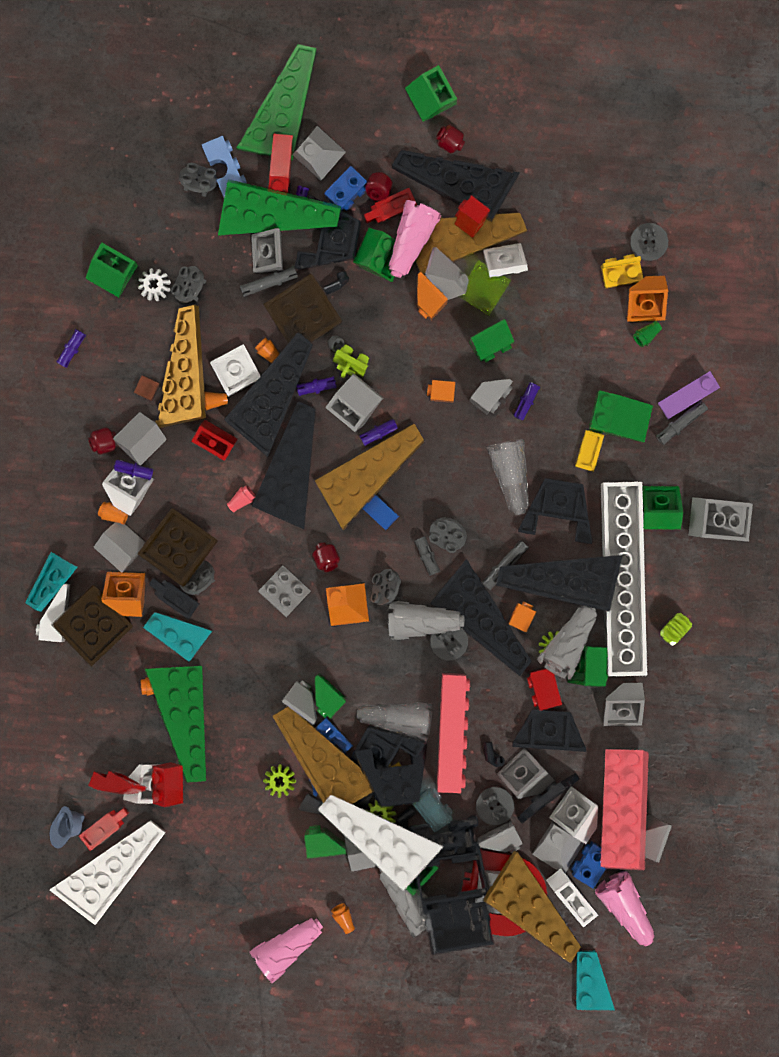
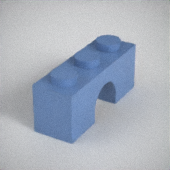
(219, 152)

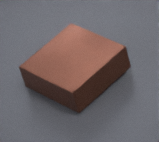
(146, 388)

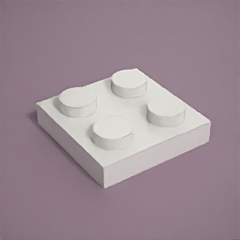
(505, 260)
(235, 370)

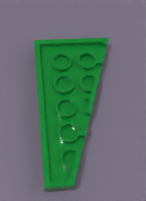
(283, 105)
(261, 209)
(182, 710)

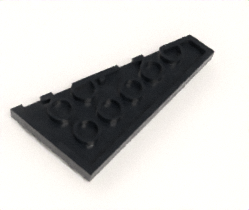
(287, 478)
(482, 617)

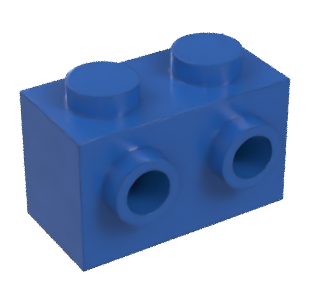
(346, 189)
(589, 867)

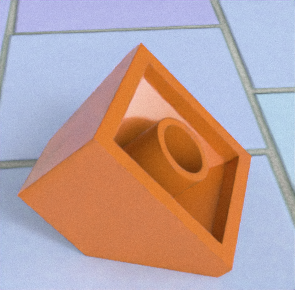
(429, 298)
(648, 299)
(125, 593)
(347, 604)

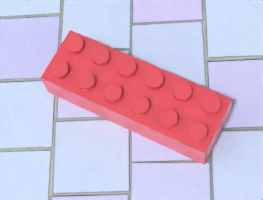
(451, 732)
(624, 809)

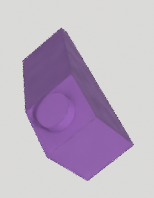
(688, 395)

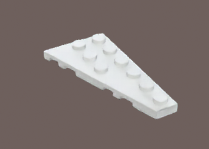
(389, 846)
(103, 878)

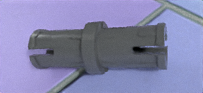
(427, 556)

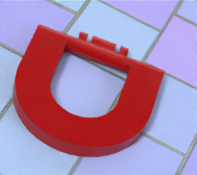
(495, 862)

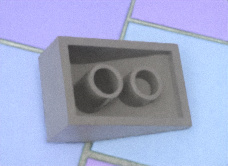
(720, 519)

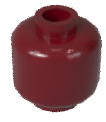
(450, 139)
(378, 186)
(102, 440)
(326, 557)

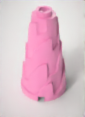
(413, 232)
(623, 901)
(284, 949)

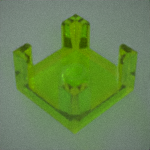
(484, 290)

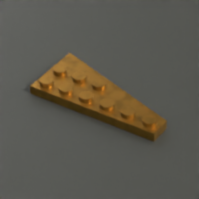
(457, 244)
(322, 761)
(526, 904)

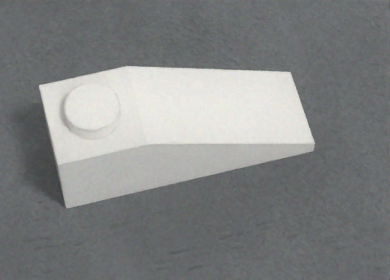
(56, 608)
(571, 897)

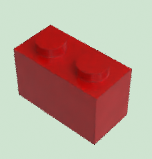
(471, 216)
(214, 440)
(545, 689)
(167, 784)

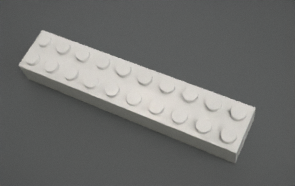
(627, 617)

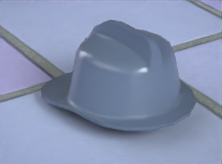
(66, 825)

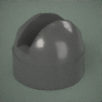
(340, 343)

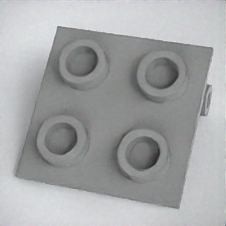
(284, 591)

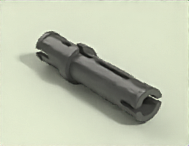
(269, 281)
(678, 425)
(508, 560)

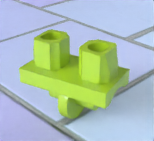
(348, 364)

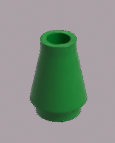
(646, 334)

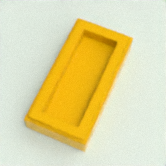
(589, 450)

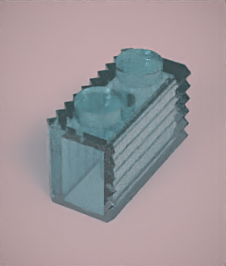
(433, 809)

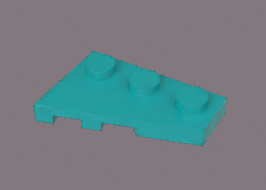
(50, 580)
(177, 634)
(590, 983)

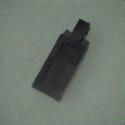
(174, 598)

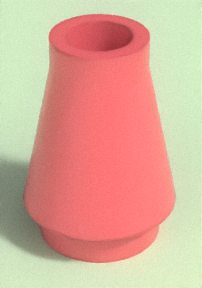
(242, 498)

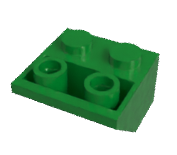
(431, 94)
(376, 254)
(110, 270)

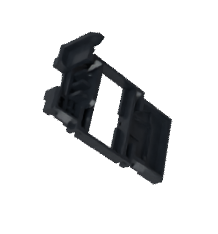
(460, 920)

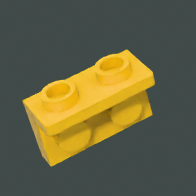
(621, 272)

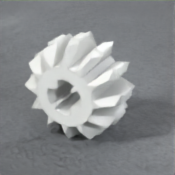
(147, 284)

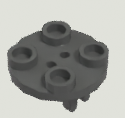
(198, 178)
(649, 251)
(188, 284)
(455, 538)
(200, 579)
(385, 587)
(454, 649)
(491, 797)

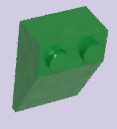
(620, 416)

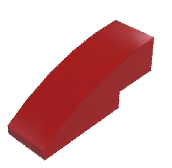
(115, 783)

